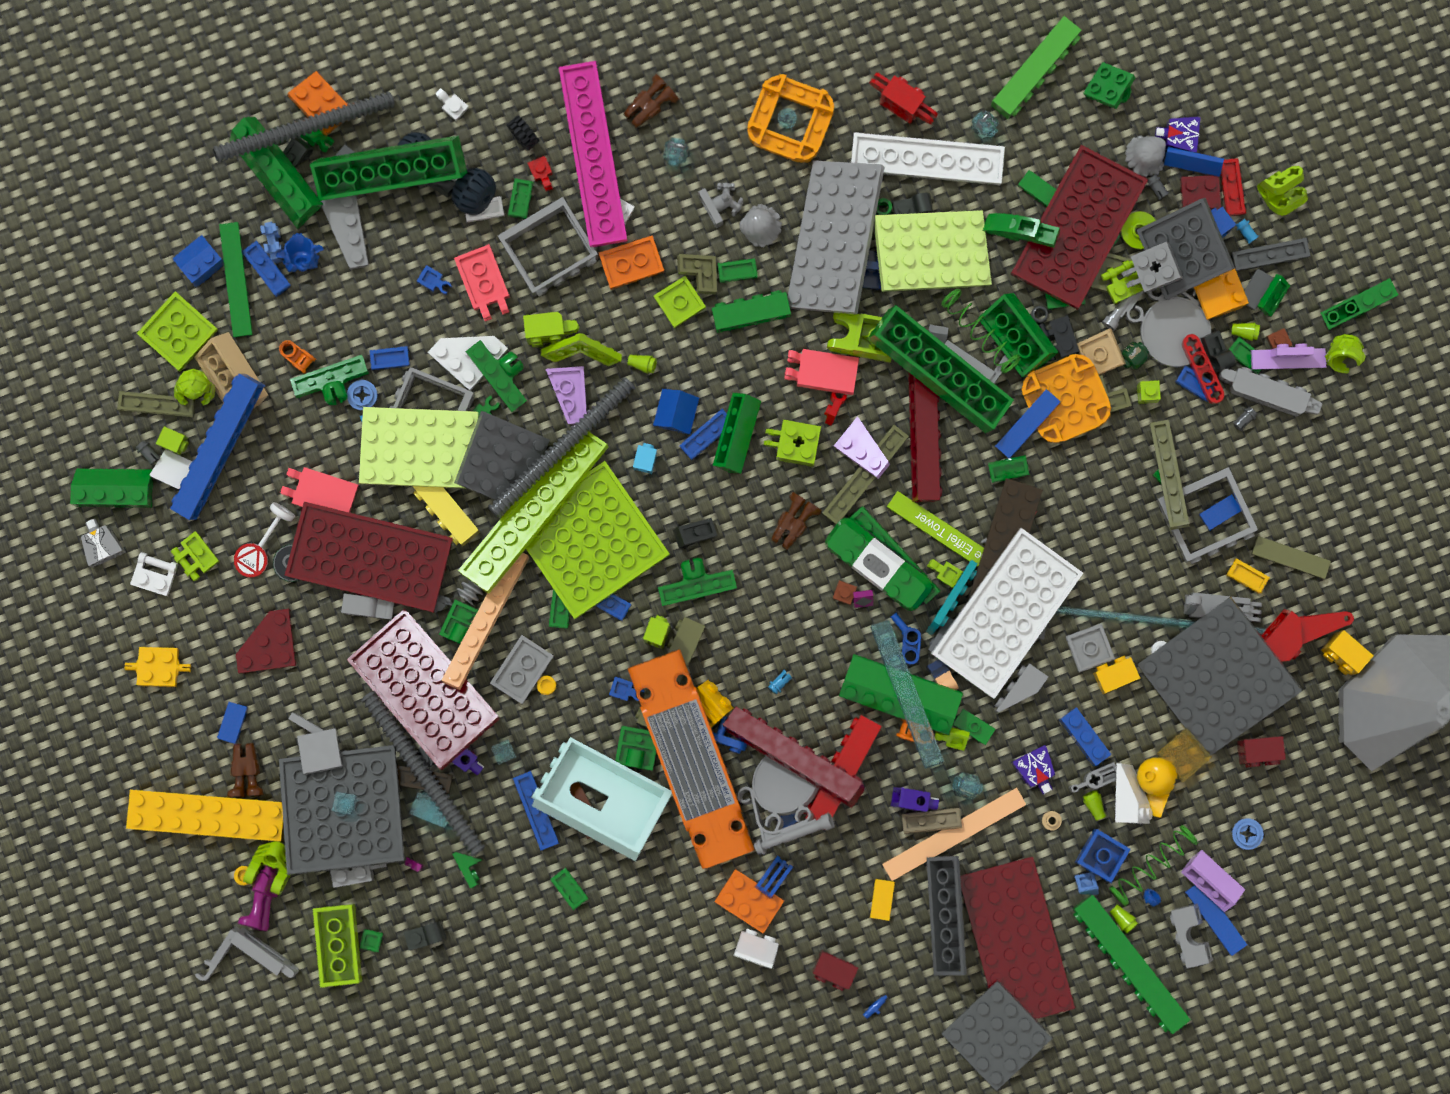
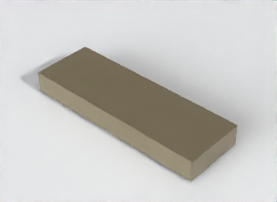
(931, 821)

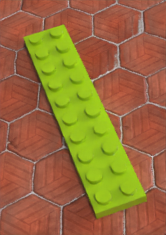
(530, 515)

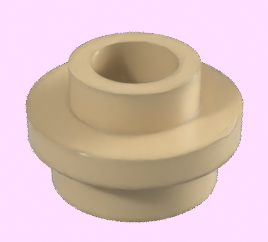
(1047, 825)

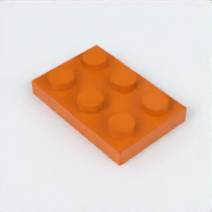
(316, 96)
(631, 262)
(747, 902)

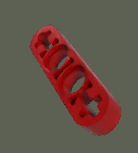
(1205, 368)

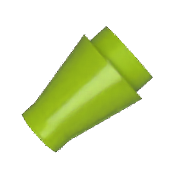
(1246, 330)
(643, 363)
(1094, 803)
(1123, 918)

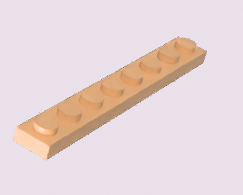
(482, 625)

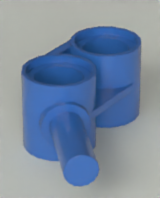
(908, 646)

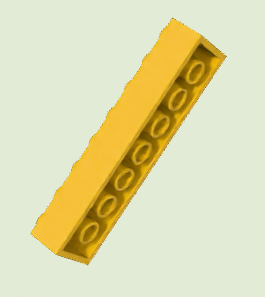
(205, 815)

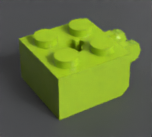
(547, 328)
(787, 449)

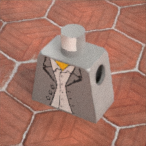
(100, 544)

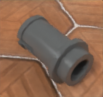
(1157, 186)
(1245, 418)
(148, 453)

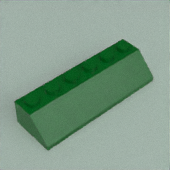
(278, 175)
(870, 685)

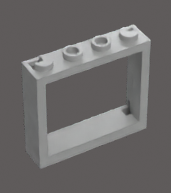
(535, 220)
(409, 377)
(1229, 541)

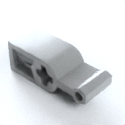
(367, 607)
(1099, 774)

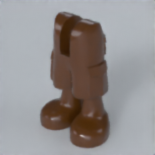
(646, 106)
(791, 525)
(244, 766)

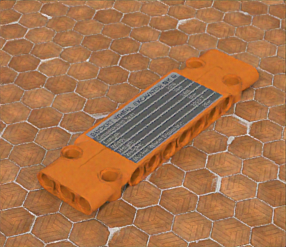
(691, 759)

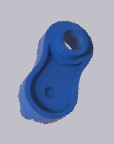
(735, 745)

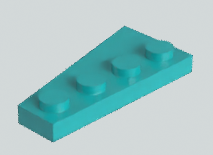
(950, 602)

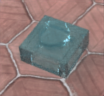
(503, 752)
(344, 803)

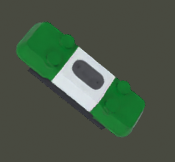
(879, 564)

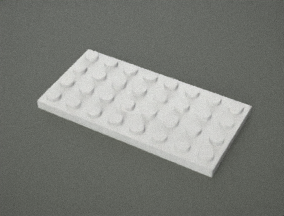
(1007, 613)

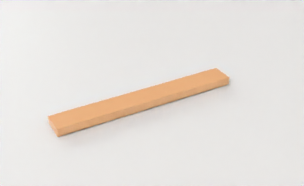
(948, 838)

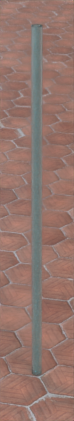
(1131, 617)

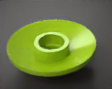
(1135, 221)

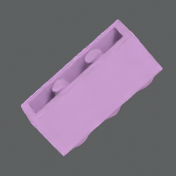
(1213, 881)

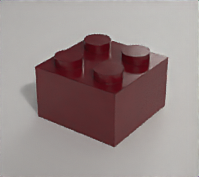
(1266, 750)
(834, 970)

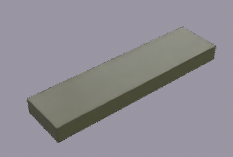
(155, 404)
(1290, 557)

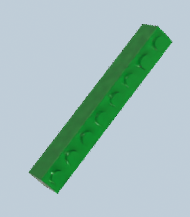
(1131, 964)

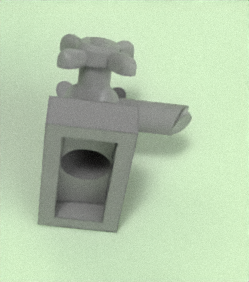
(719, 203)

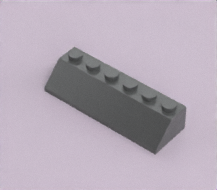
(946, 915)

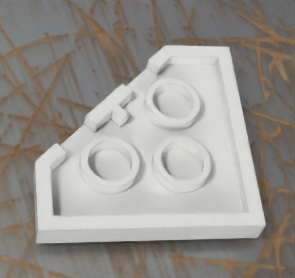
(452, 356)

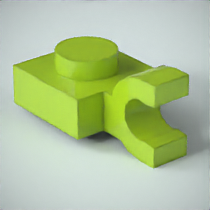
(947, 574)
(956, 738)

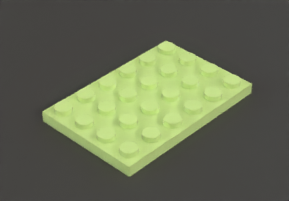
(932, 251)
(414, 446)

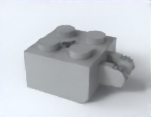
(1144, 263)
(357, 875)

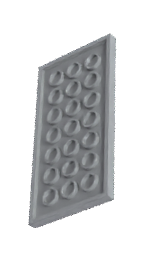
(835, 236)

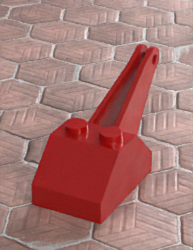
(1290, 632)

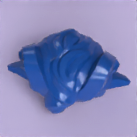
(300, 253)

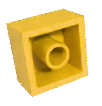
(1346, 653)

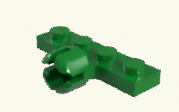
(498, 373)
(330, 379)
(696, 583)

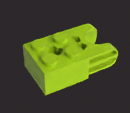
(857, 341)

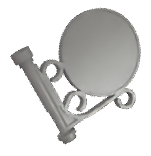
(1165, 326)
(782, 794)

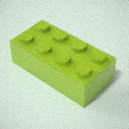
(337, 945)

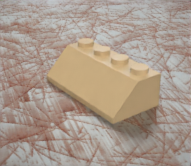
(223, 361)

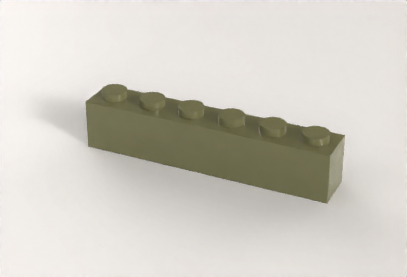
(686, 640)

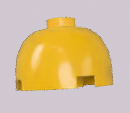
(1156, 776)

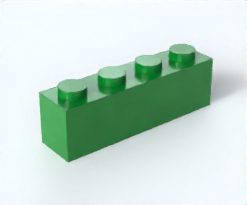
(751, 312)
(736, 433)

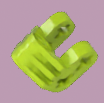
(1275, 187)
(274, 856)

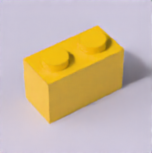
(1116, 675)

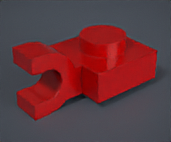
(541, 170)
(833, 409)

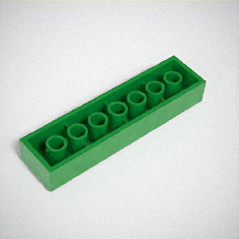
(389, 168)
(940, 369)

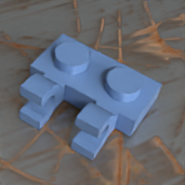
(273, 246)

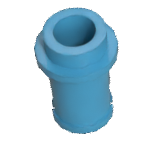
(1246, 230)
(779, 682)

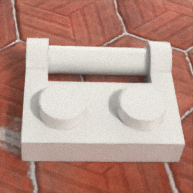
(151, 580)

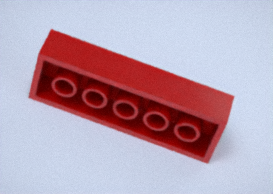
(850, 758)

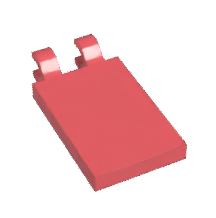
(483, 280)
(823, 371)
(321, 490)

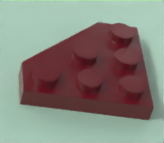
(269, 645)

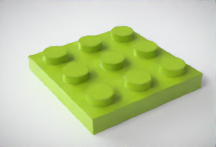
(177, 331)

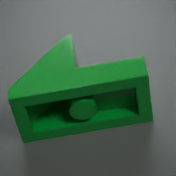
(465, 862)

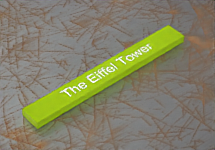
(935, 528)

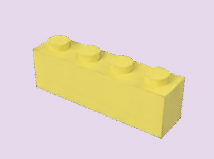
(448, 512)

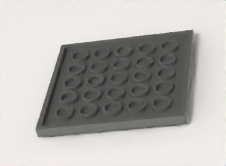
(1219, 676)
(331, 840)

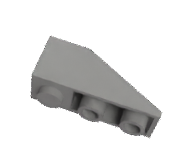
(1027, 684)

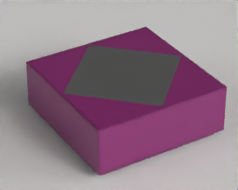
(863, 598)

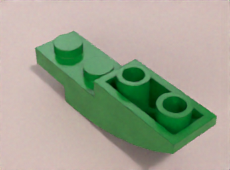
(1021, 227)
(1359, 304)

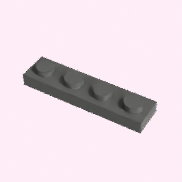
(1270, 254)

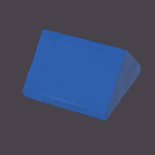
(676, 411)

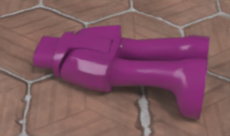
(260, 912)

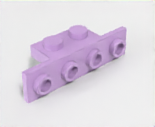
(1288, 357)

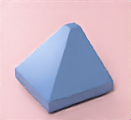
(1087, 884)

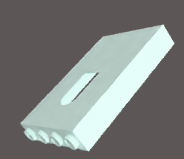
(631, 805)

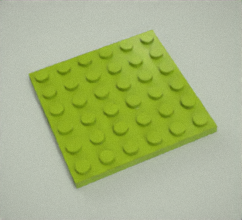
(595, 543)

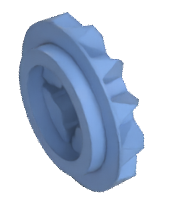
(356, 388)
(1254, 828)

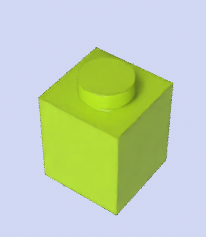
(1148, 392)
(172, 441)

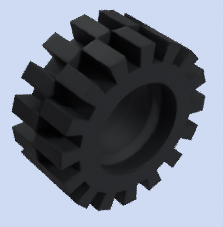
(522, 133)

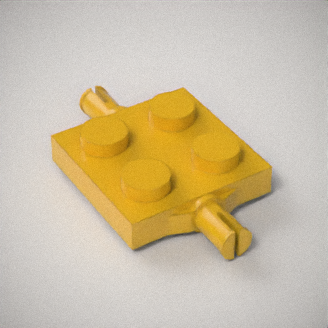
(158, 667)

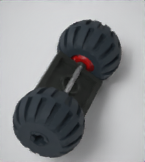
(471, 192)

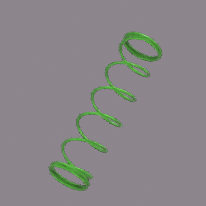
(954, 298)
(1185, 832)

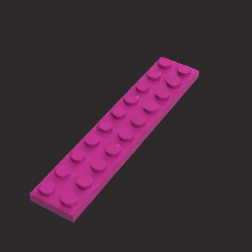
(593, 154)

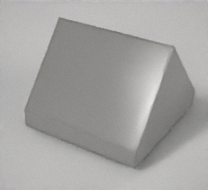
(939, 332)

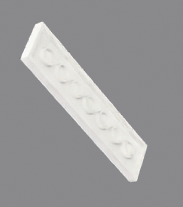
(930, 158)

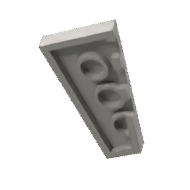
(347, 227)

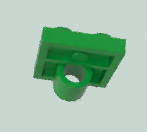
(1110, 86)
(458, 621)
(636, 748)

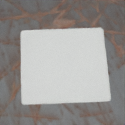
(171, 469)

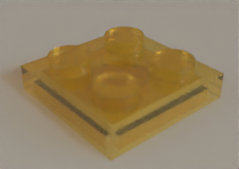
(1185, 754)

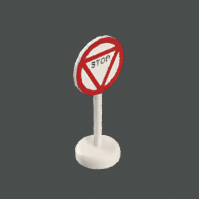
(251, 558)

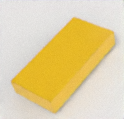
(1247, 576)
(882, 899)

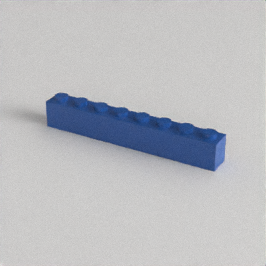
(217, 446)

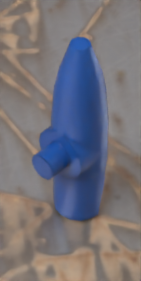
(874, 1007)

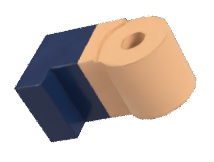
(942, 674)

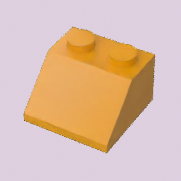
(1221, 295)

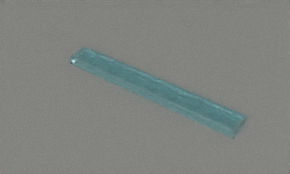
(907, 694)

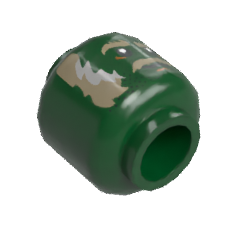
(1135, 355)

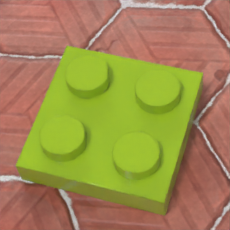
(679, 301)

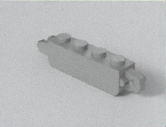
(1270, 392)

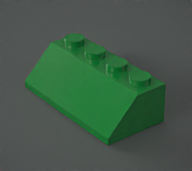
(1021, 332)
(112, 488)

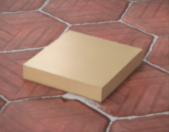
(1102, 351)

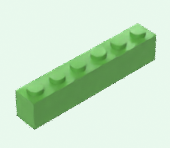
(1036, 67)

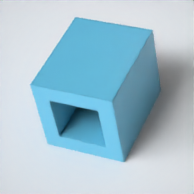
(645, 458)

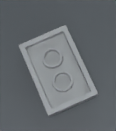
(522, 669)

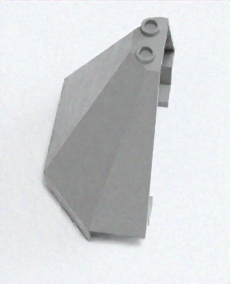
(1396, 698)

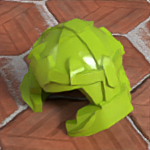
(1344, 347)
(193, 385)

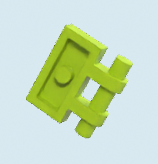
(1118, 289)
(200, 553)

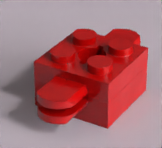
(903, 99)

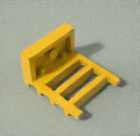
(713, 702)

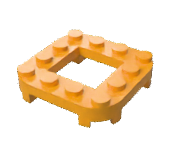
(799, 93)

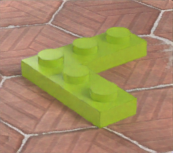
(583, 344)

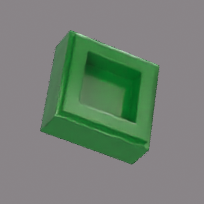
(371, 940)

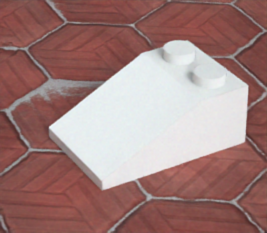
(1131, 800)
(756, 948)

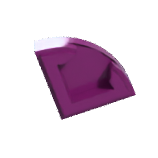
(413, 864)

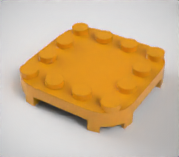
(1081, 394)

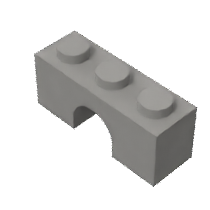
(1192, 952)

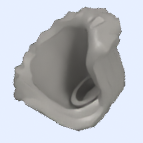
(1146, 155)
(761, 225)

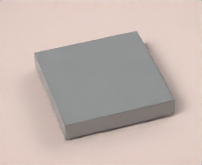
(1090, 648)
(319, 751)

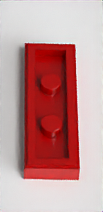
(1232, 188)

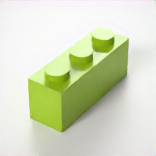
(657, 632)

